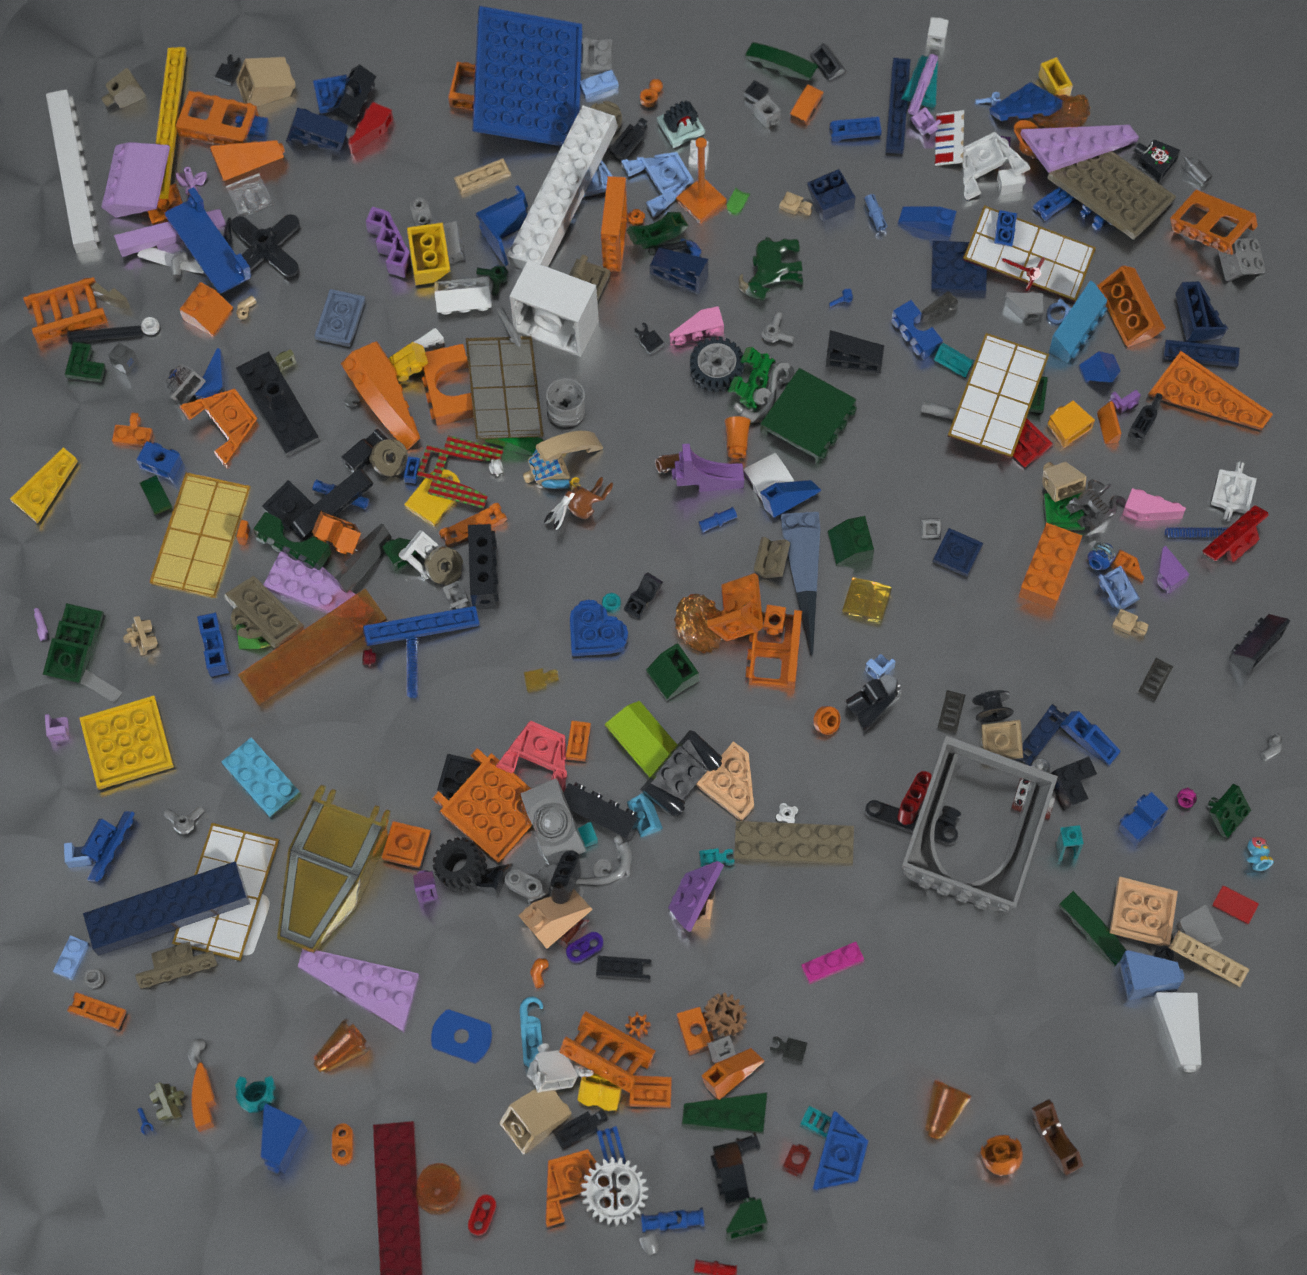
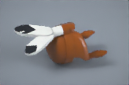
(578, 502)

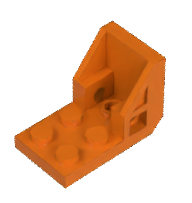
(741, 609)

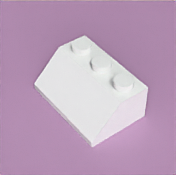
(463, 295)

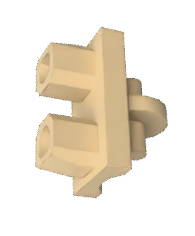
(137, 636)

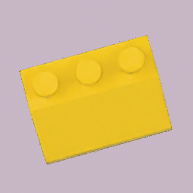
(428, 253)

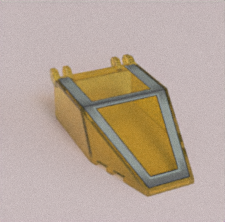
(327, 870)

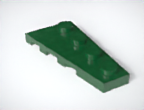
(732, 1113)

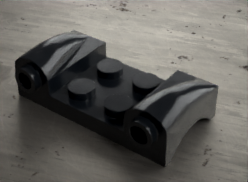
(681, 773)

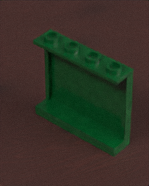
(809, 414)

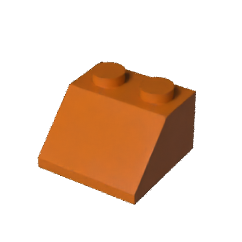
(205, 309)

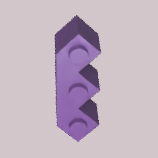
(389, 241)

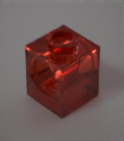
(797, 1169)

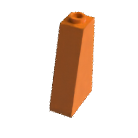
(243, 157)

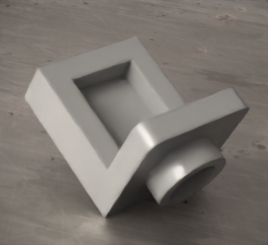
(456, 595)

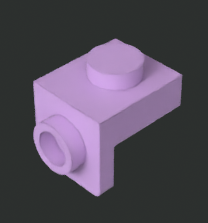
(925, 122)

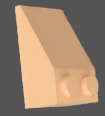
(552, 920)

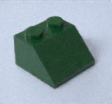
(851, 541)
(747, 1220)

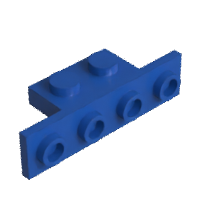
(103, 842)

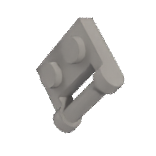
(602, 56)

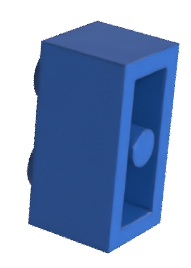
(411, 470)

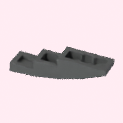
(363, 559)

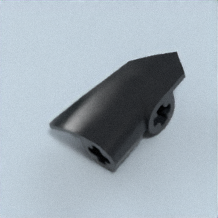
(873, 699)

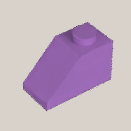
(1170, 571)
(425, 886)

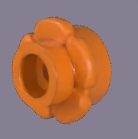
(636, 221)

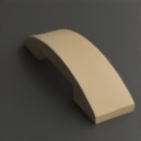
(568, 442)

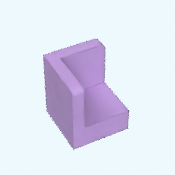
(57, 728)

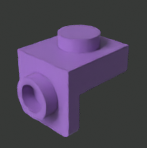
(1126, 403)

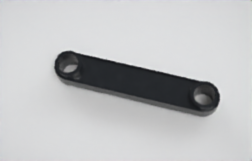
(888, 815)

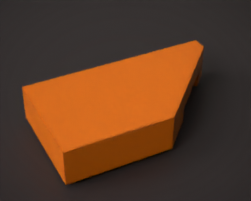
(1130, 565)

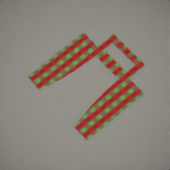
(449, 489)

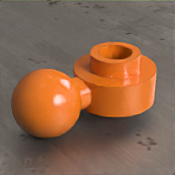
(654, 87)

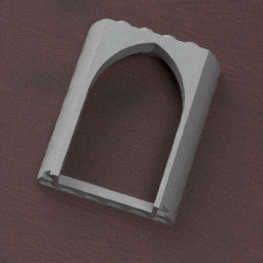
(1003, 887)

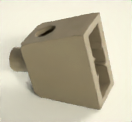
(123, 90)

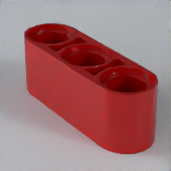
(914, 798)

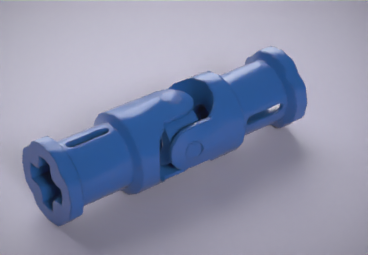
(669, 1220)

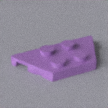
(693, 893)

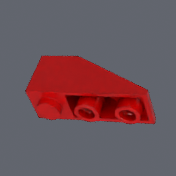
(374, 124)

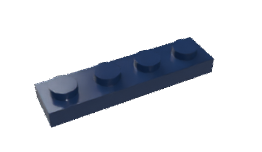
(1203, 353)

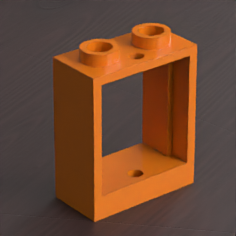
(461, 100)

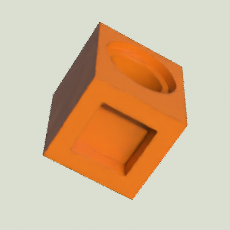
(774, 611)

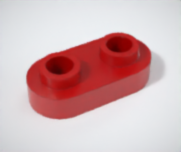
(481, 1215)

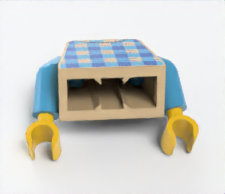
(549, 474)

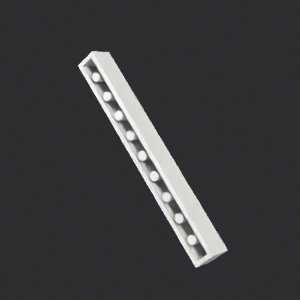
(72, 172)

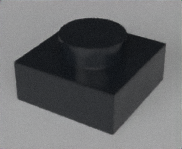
(756, 91)

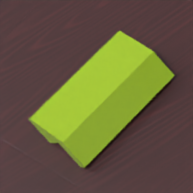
(641, 736)

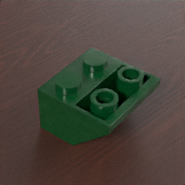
(673, 672)

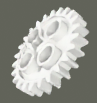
(595, 1192)

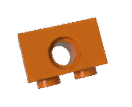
(688, 1020)

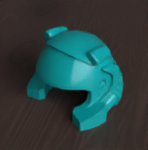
(255, 1094)

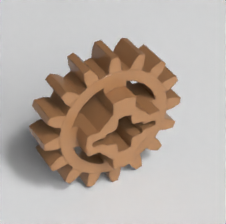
(725, 1014)

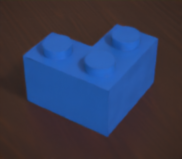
(1147, 815)

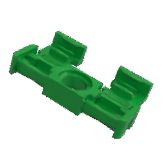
(746, 390)

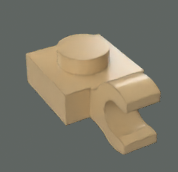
(793, 203)
(1128, 622)

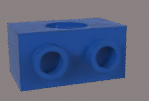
(167, 467)

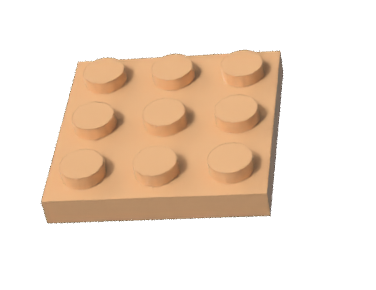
(1143, 912)

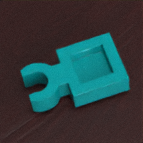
(712, 855)

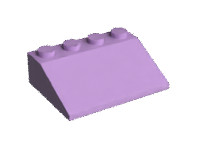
(135, 178)

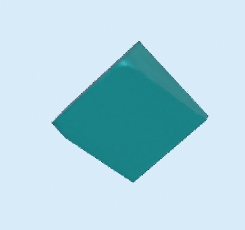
(588, 834)

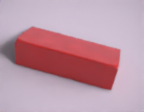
(1235, 904)

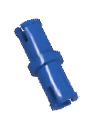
(718, 519)

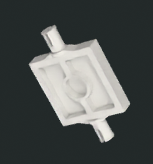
(1233, 491)

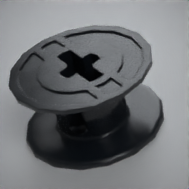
(992, 706)

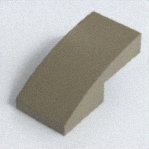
(112, 298)

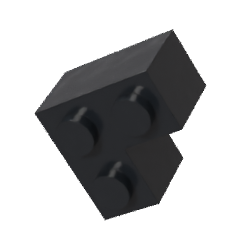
(1068, 784)
(730, 1169)

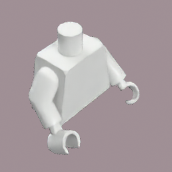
(554, 1070)

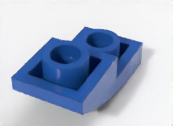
(1005, 228)

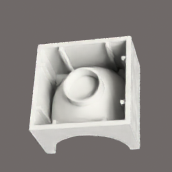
(554, 308)

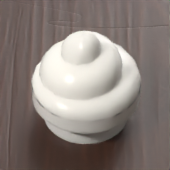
(1041, 764)

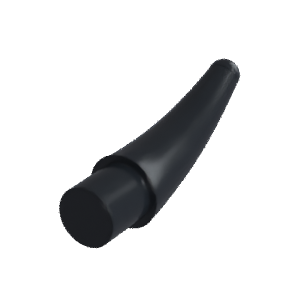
(227, 231)

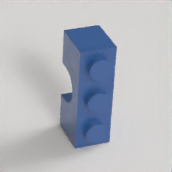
(924, 342)
(213, 643)

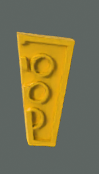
(42, 488)

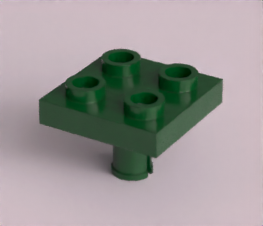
(1229, 810)

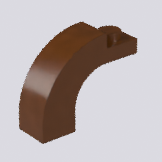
(1055, 1139)

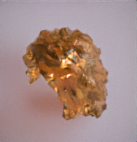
(1072, 114)
(692, 622)

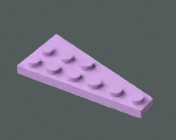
(1071, 145)
(305, 585)
(373, 986)

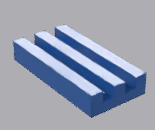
(607, 1132)

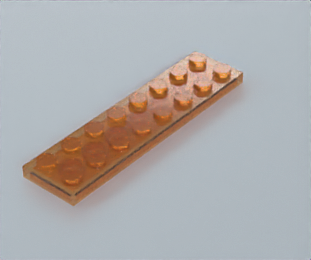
(311, 647)

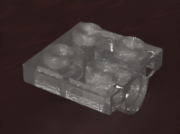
(249, 195)

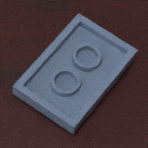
(340, 317)

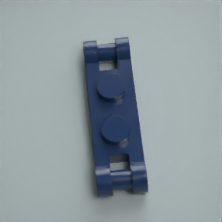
(1042, 734)

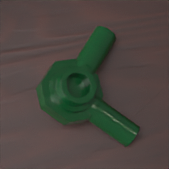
(497, 274)

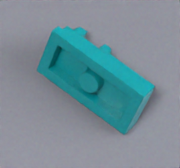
(954, 360)

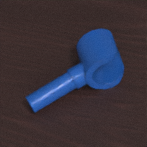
(847, 297)
(144, 1121)

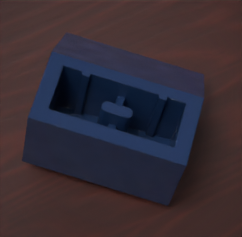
(831, 195)

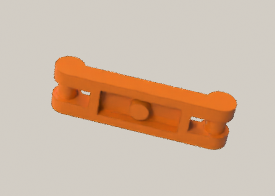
(461, 527)

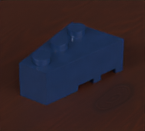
(317, 129)
(680, 269)
(1197, 313)

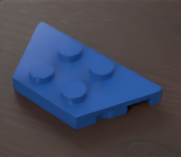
(841, 1154)

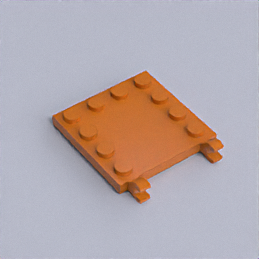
(488, 808)

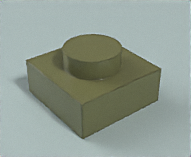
(285, 359)

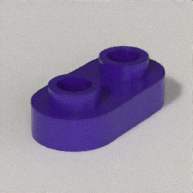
(584, 947)

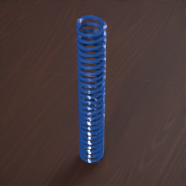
(1202, 529)
(412, 668)

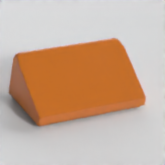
(1109, 423)

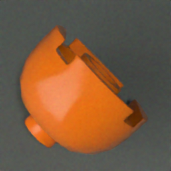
(1002, 1155)

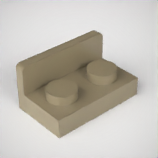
(771, 557)

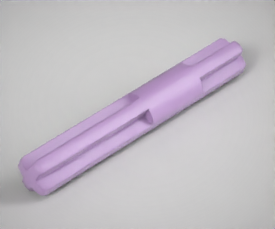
(923, 84)

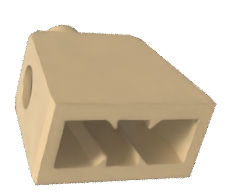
(1063, 480)

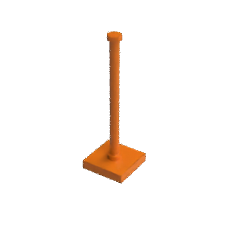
(701, 197)

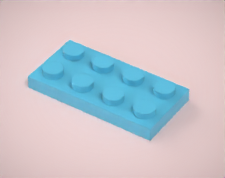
(261, 778)

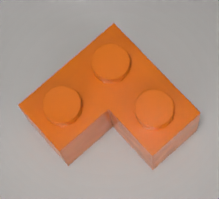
(338, 531)

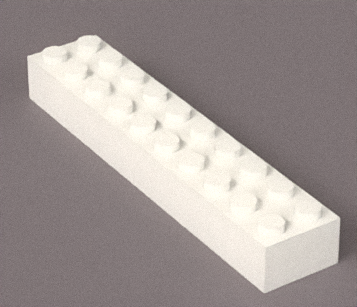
(563, 188)

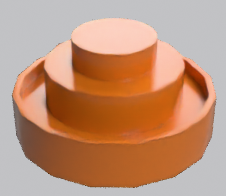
(827, 720)

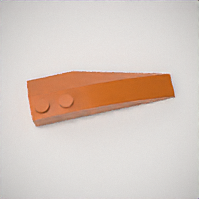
(378, 385)

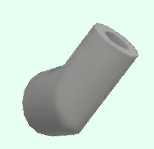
(1275, 745)
(194, 1050)

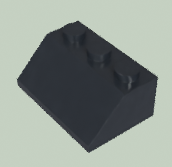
(1259, 642)

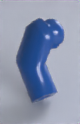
(695, 249)

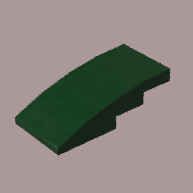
(73, 643)

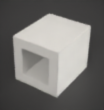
(937, 32)
(1009, 183)

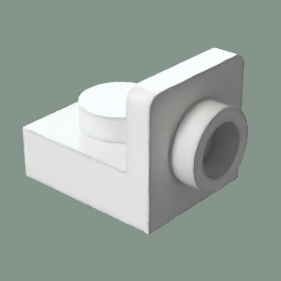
(693, 161)

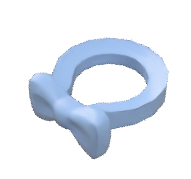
(1060, 303)

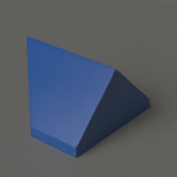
(1100, 367)

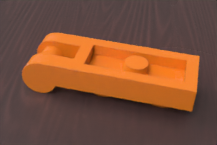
(97, 1011)

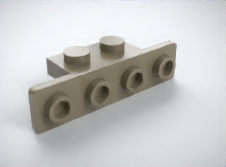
(174, 963)

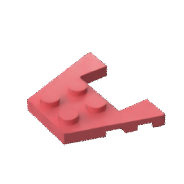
(540, 747)

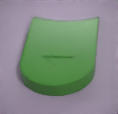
(737, 201)

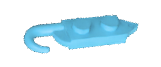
(530, 1030)

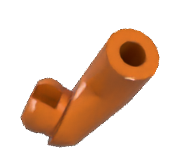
(536, 971)

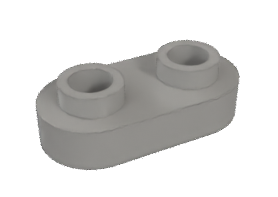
(420, 213)
(523, 883)

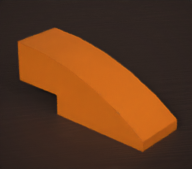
(202, 1099)

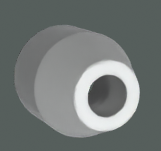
(650, 1244)

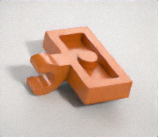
(133, 434)

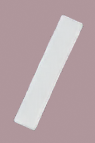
(165, 258)

